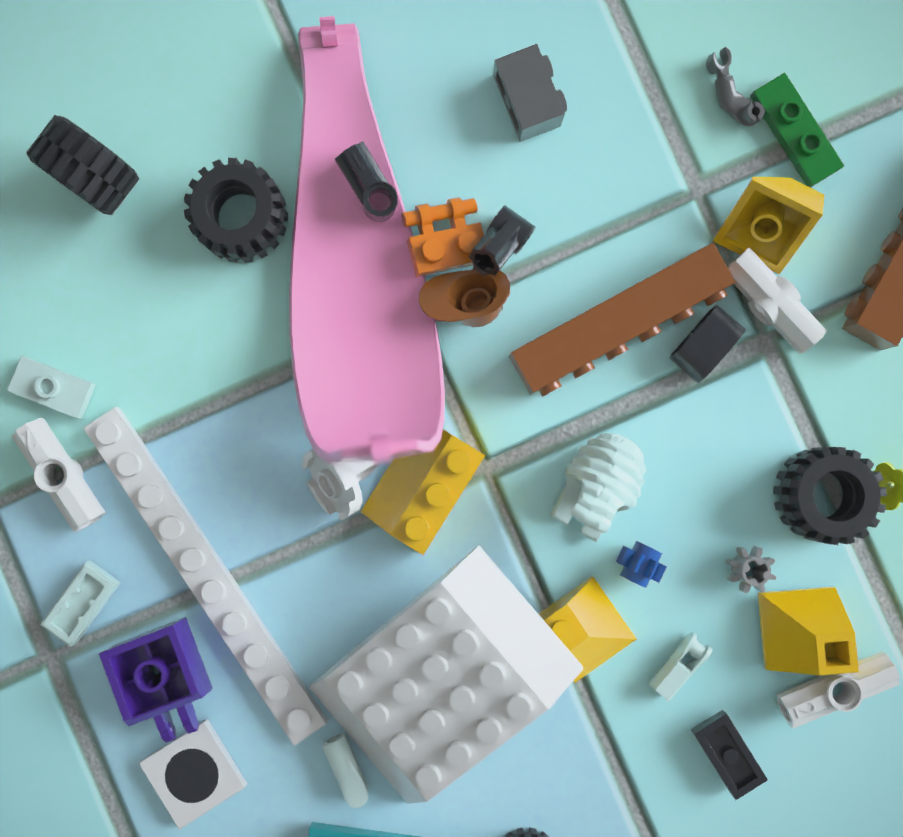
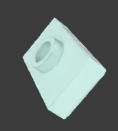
(51, 387)
(80, 603)

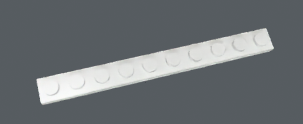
(206, 575)

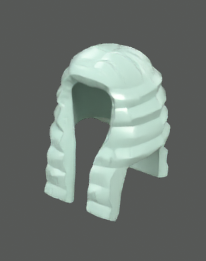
(601, 482)

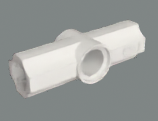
(775, 301)
(44, 456)
(815, 697)

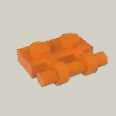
(443, 249)

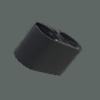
(707, 343)

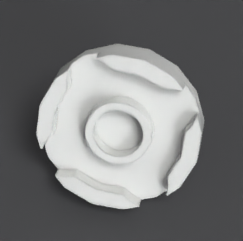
(336, 484)

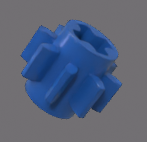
(641, 564)

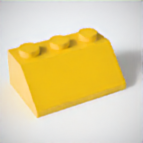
(422, 491)

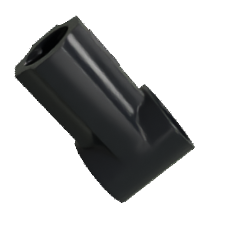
(366, 179)
(503, 237)

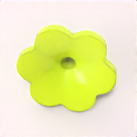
(893, 483)

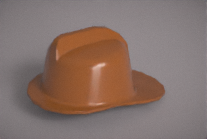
(465, 297)

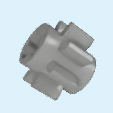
(760, 573)

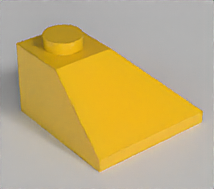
(771, 220)
(588, 625)

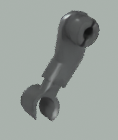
(729, 99)

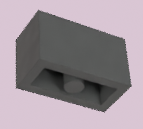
(529, 92)

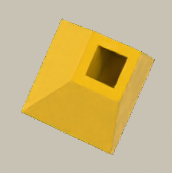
(807, 632)

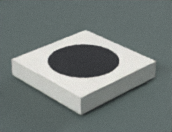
(193, 774)

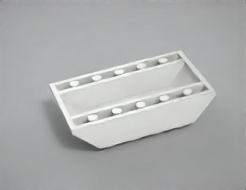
(448, 679)

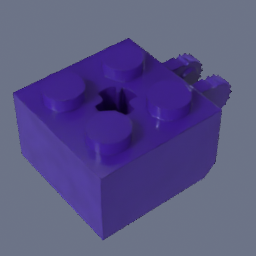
(147, 695)

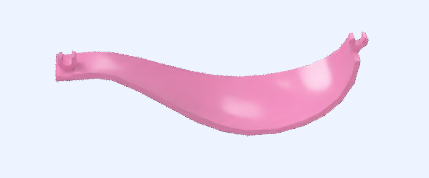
(356, 329)

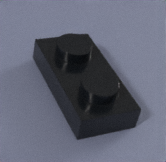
(729, 754)

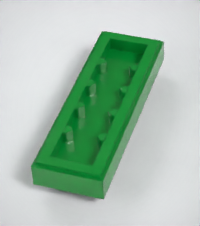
(797, 130)

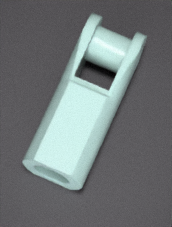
(674, 672)
(346, 770)

